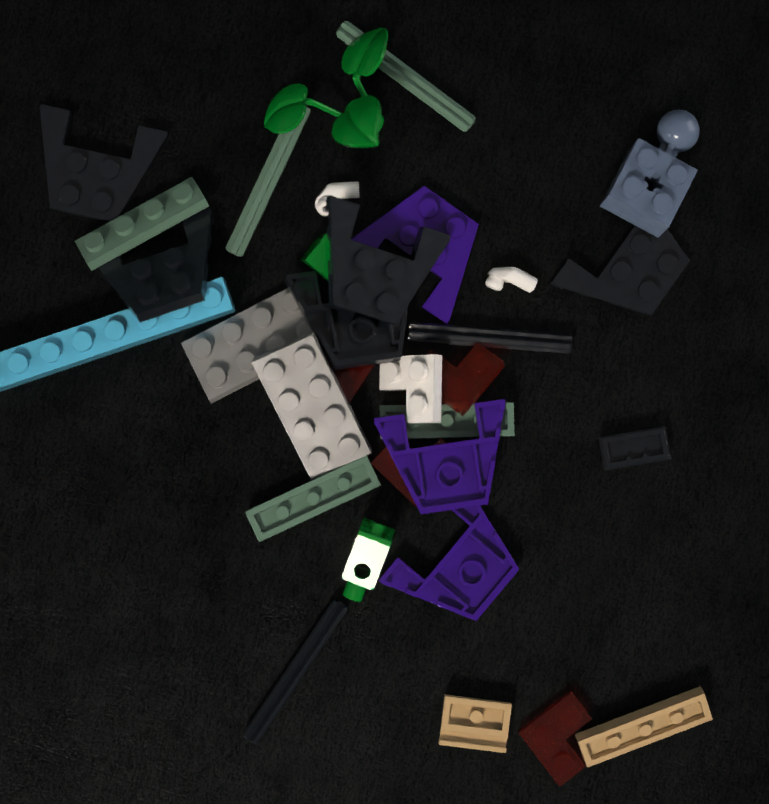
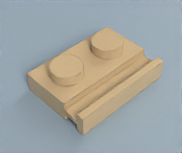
(475, 723)

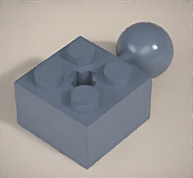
(660, 171)

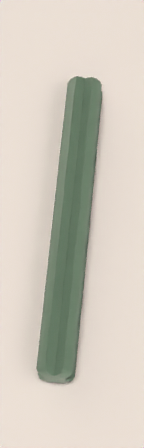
(415, 83)
(263, 189)

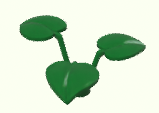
(362, 116)

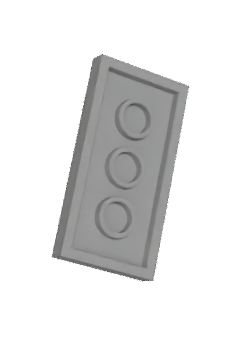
(225, 351)
(311, 405)

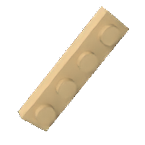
(643, 726)

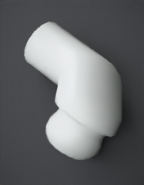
(341, 190)
(511, 275)

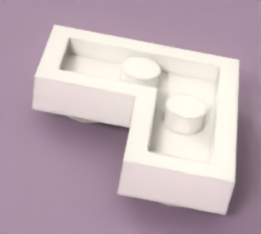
(423, 385)

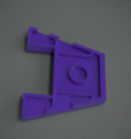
(401, 228)
(449, 473)
(467, 574)

